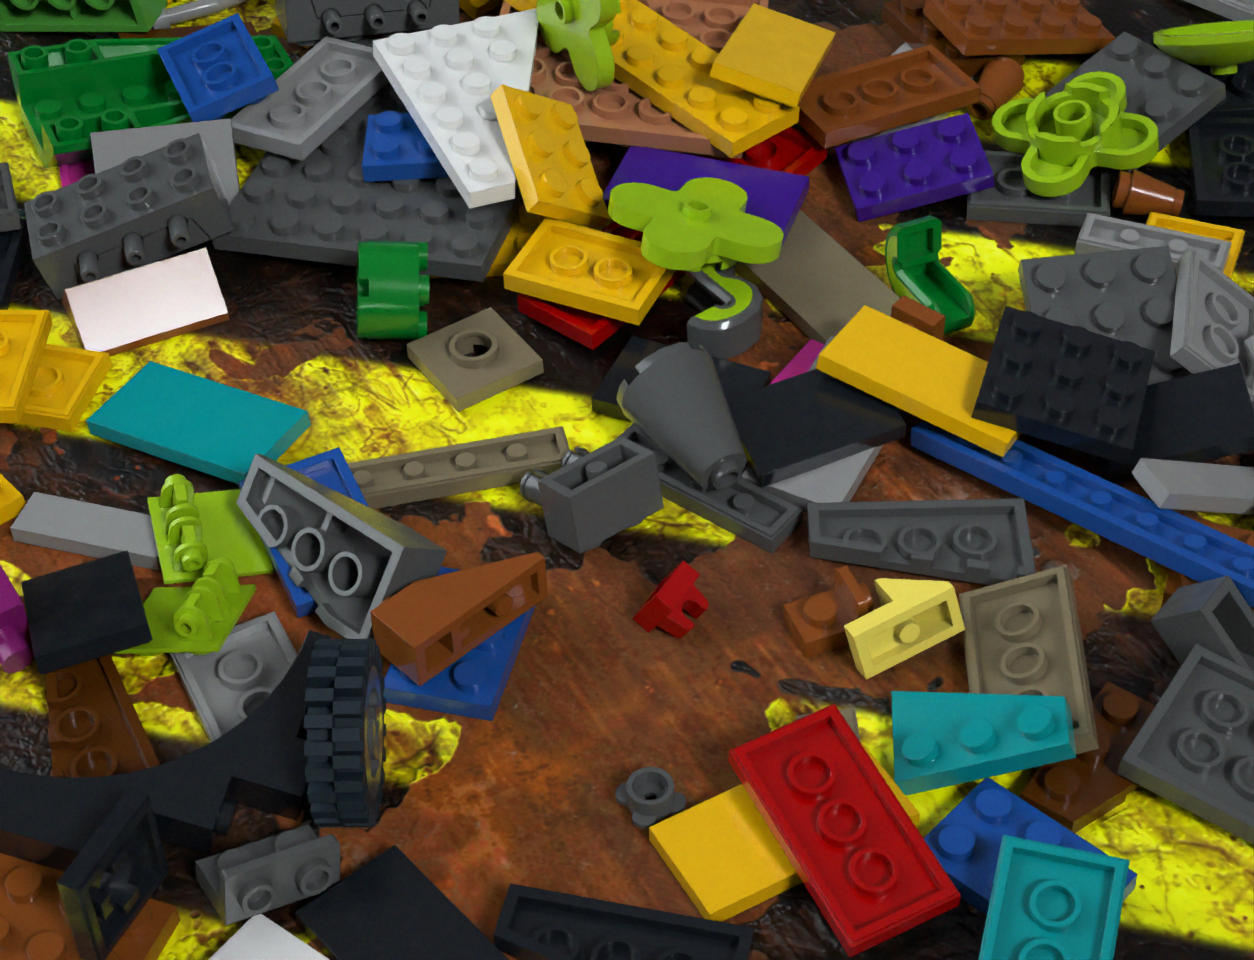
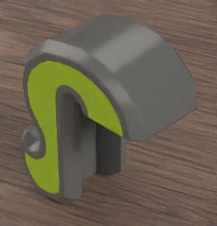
(729, 312)

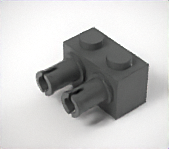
(596, 493)

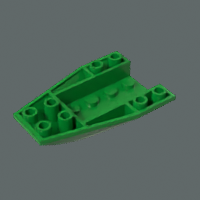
(101, 88)

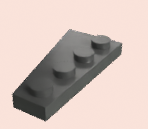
(937, 538)

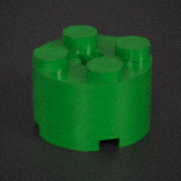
(392, 290)

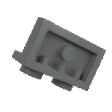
(269, 873)

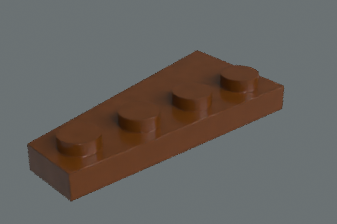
(94, 723)

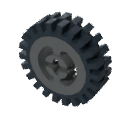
(345, 733)

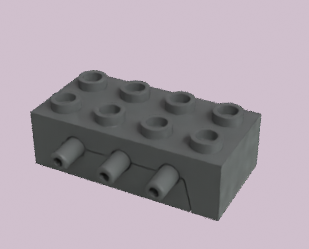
(349, 20)
(128, 215)

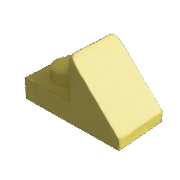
(908, 622)

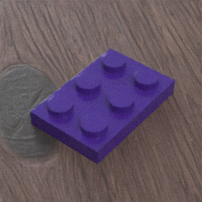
(914, 167)

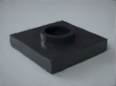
(134, 867)

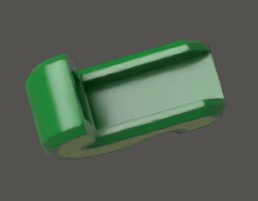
(920, 275)

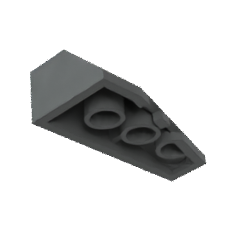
(335, 545)

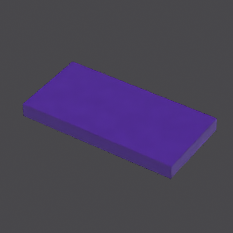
(770, 193)

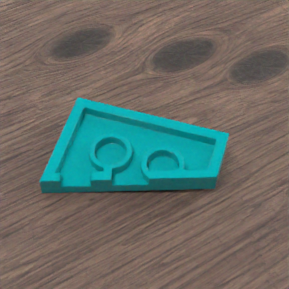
(975, 736)

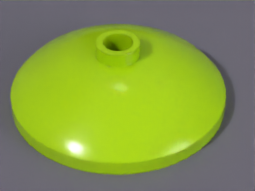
(1210, 44)

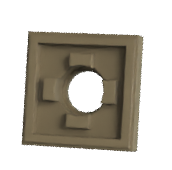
(474, 379)

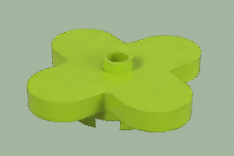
(586, 33)
(1074, 133)
(695, 224)

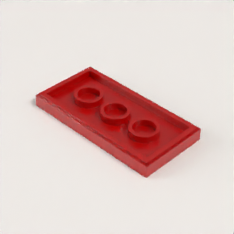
(843, 830)

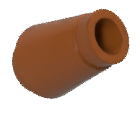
(999, 84)
(1141, 194)

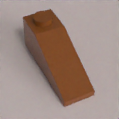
(454, 612)

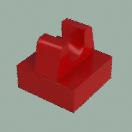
(668, 599)

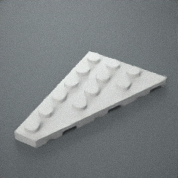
(447, 88)

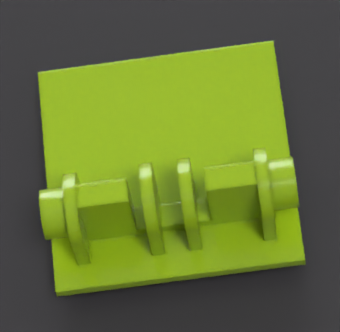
(201, 528)
(195, 616)

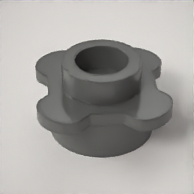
(650, 784)

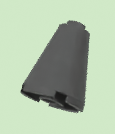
(686, 414)

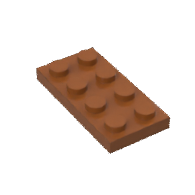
(1018, 26)
(884, 95)
(38, 927)

